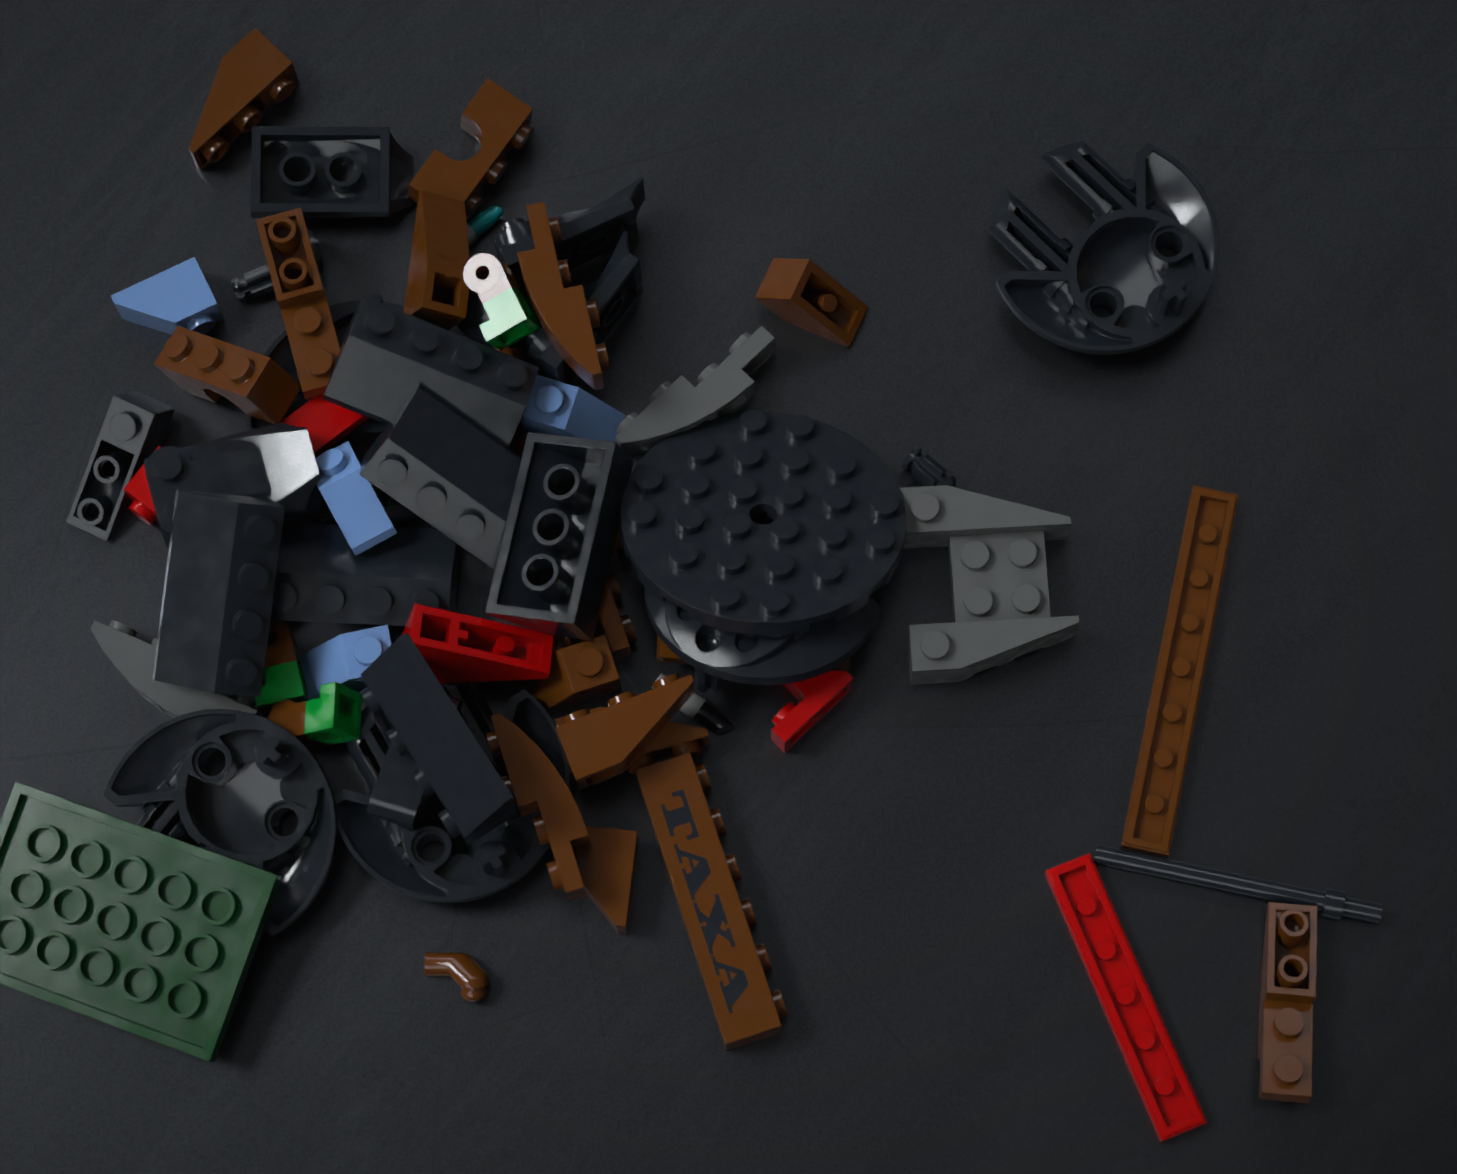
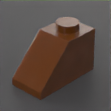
(811, 300)
(576, 677)
(609, 872)

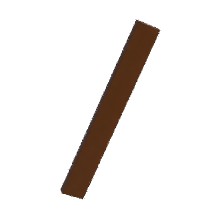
(1179, 672)

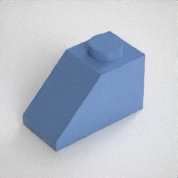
(171, 300)
(568, 412)
(352, 499)
(344, 659)

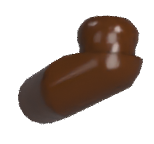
(462, 969)

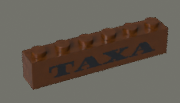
(709, 901)

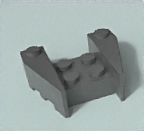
(994, 581)

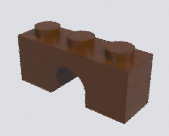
(498, 124)
(218, 368)

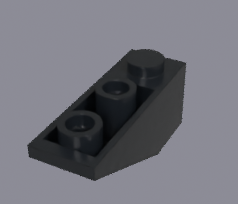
(127, 436)

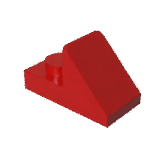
(816, 699)

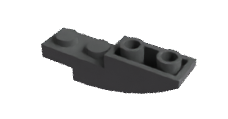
(682, 406)
(136, 664)

